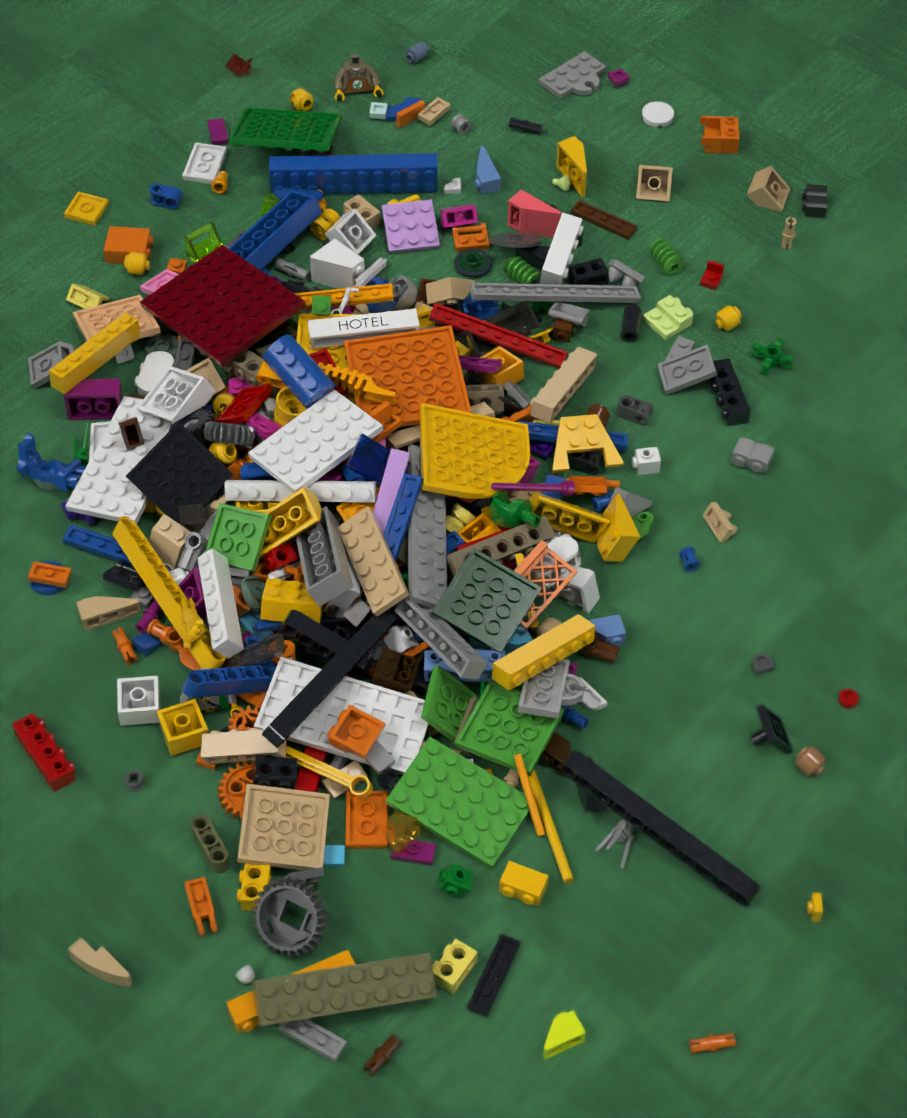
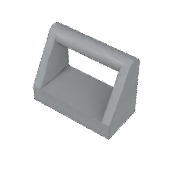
(566, 312)

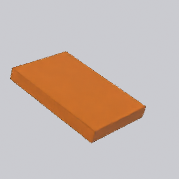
(366, 821)

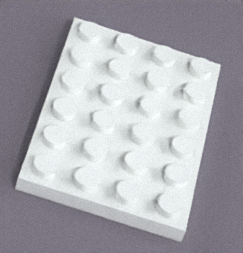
(314, 441)

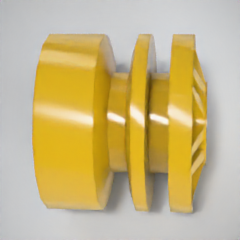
(287, 407)

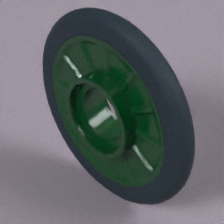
(464, 267)

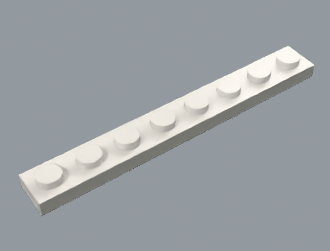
(325, 491)

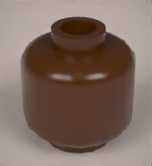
(601, 412)

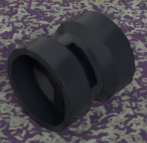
(389, 782)

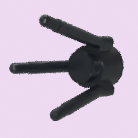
(509, 408)

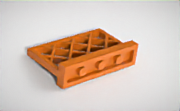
(530, 563)

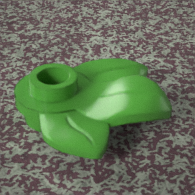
(643, 522)

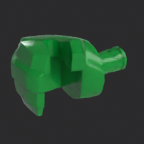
(512, 514)

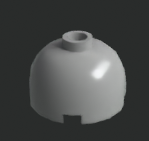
(404, 292)

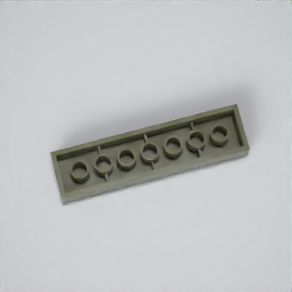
(343, 989)

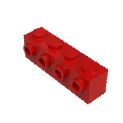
(44, 752)

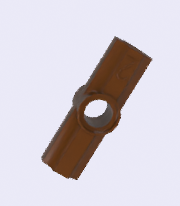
(600, 650)

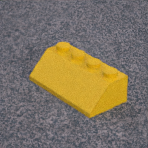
(291, 518)
(569, 518)

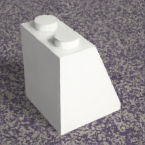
(336, 265)

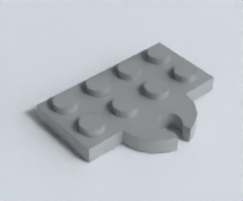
(574, 76)
(550, 690)

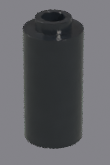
(631, 323)

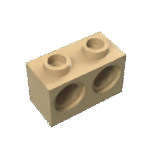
(365, 209)

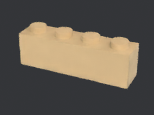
(237, 746)

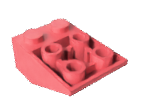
(532, 215)

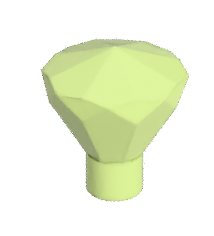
(563, 182)

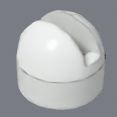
(246, 974)

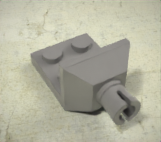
(45, 360)

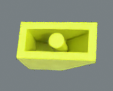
(564, 1034)

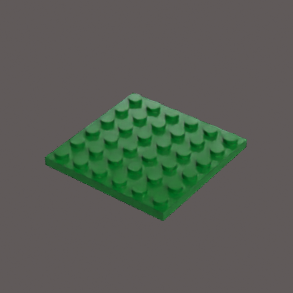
(285, 129)

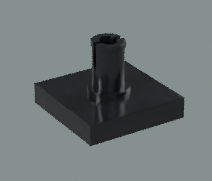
(772, 730)

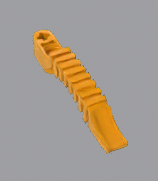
(354, 380)

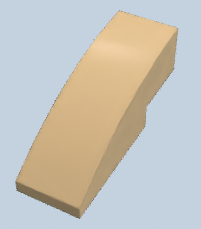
(99, 963)

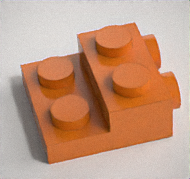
(355, 731)

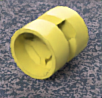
(459, 518)

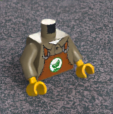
(356, 77)

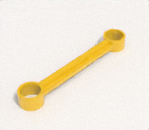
(330, 772)

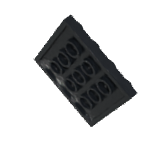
(179, 472)

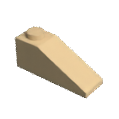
(104, 610)

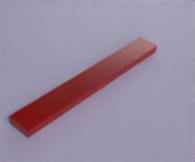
(498, 335)

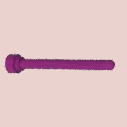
(565, 488)

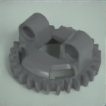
(275, 904)

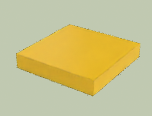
(86, 208)

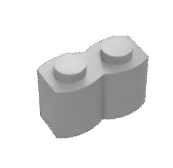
(752, 455)

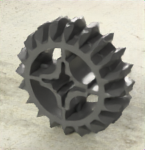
(229, 433)

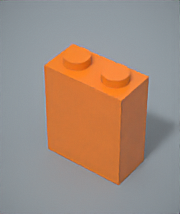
(123, 240)

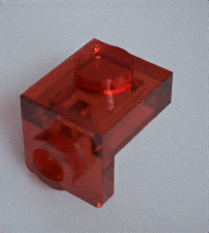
(238, 65)

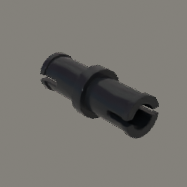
(525, 125)

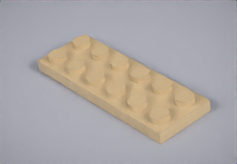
(373, 561)

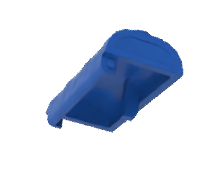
(298, 370)

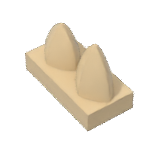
(719, 523)

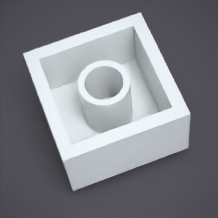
(351, 231)
(138, 700)

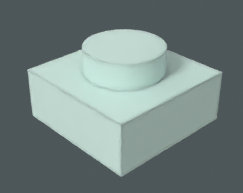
(378, 110)

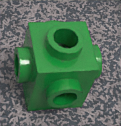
(455, 880)

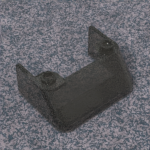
(517, 318)

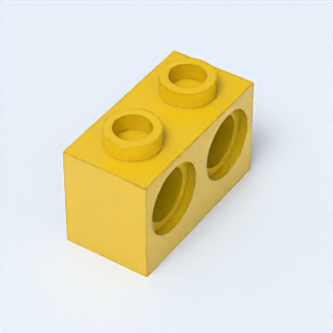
(252, 886)

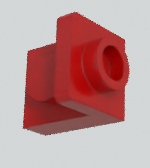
(712, 275)

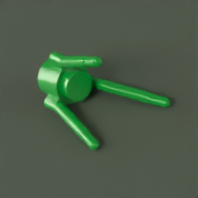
(83, 452)

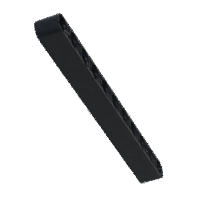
(329, 677)
(660, 828)

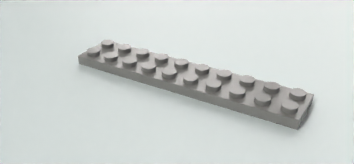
(426, 542)

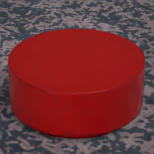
(848, 698)

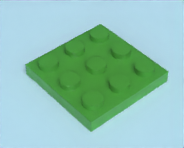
(239, 535)
(445, 702)

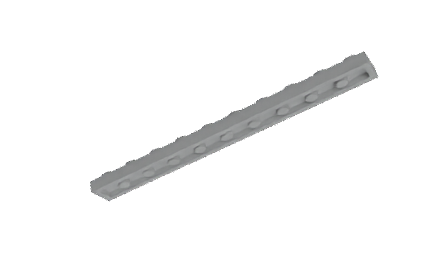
(554, 292)

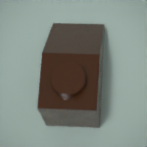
(131, 433)

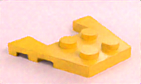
(583, 435)

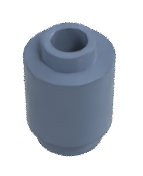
(417, 52)

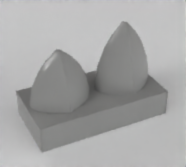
(619, 269)

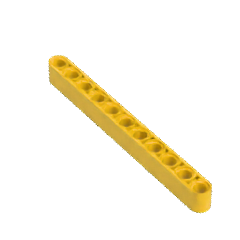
(163, 588)

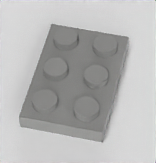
(687, 369)

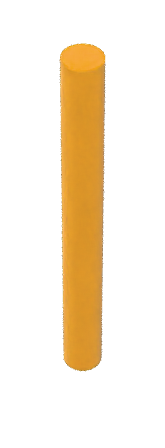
(529, 794)

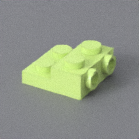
(669, 317)

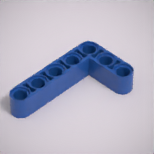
(231, 679)

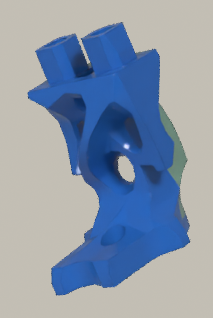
(59, 474)

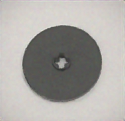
(515, 240)

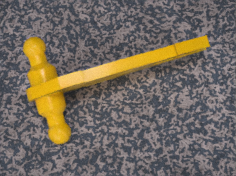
(192, 623)

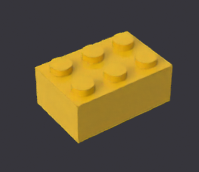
(283, 596)

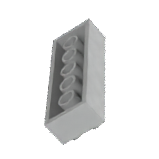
(324, 559)

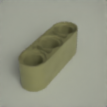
(205, 836)

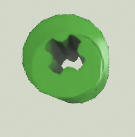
(666, 257)
(521, 271)

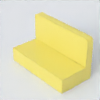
(85, 296)

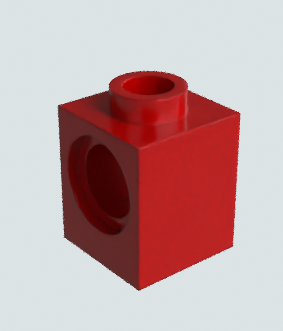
(286, 554)

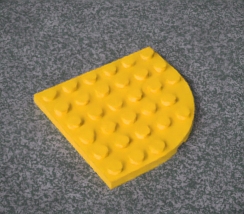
(470, 452)

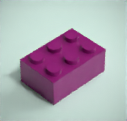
(93, 399)

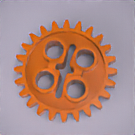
(233, 800)

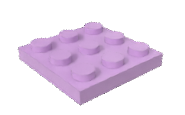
(410, 226)

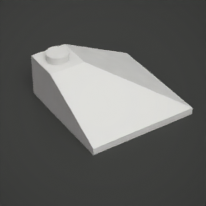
(177, 395)

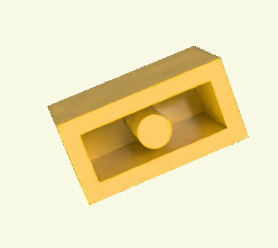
(523, 883)

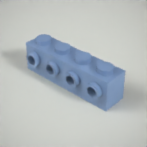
(432, 659)

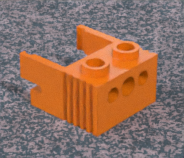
(720, 134)

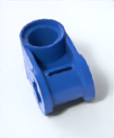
(166, 196)

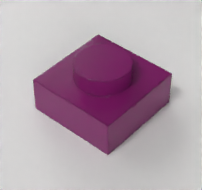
(618, 77)

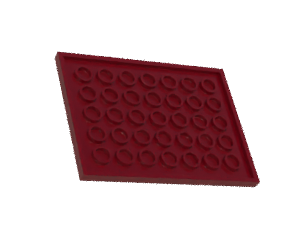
(222, 304)

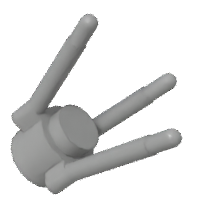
(620, 833)

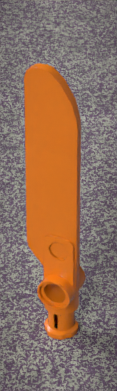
(169, 633)

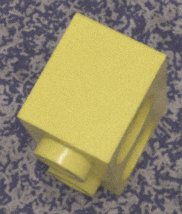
(457, 967)

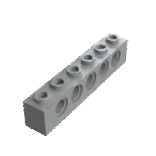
(442, 639)

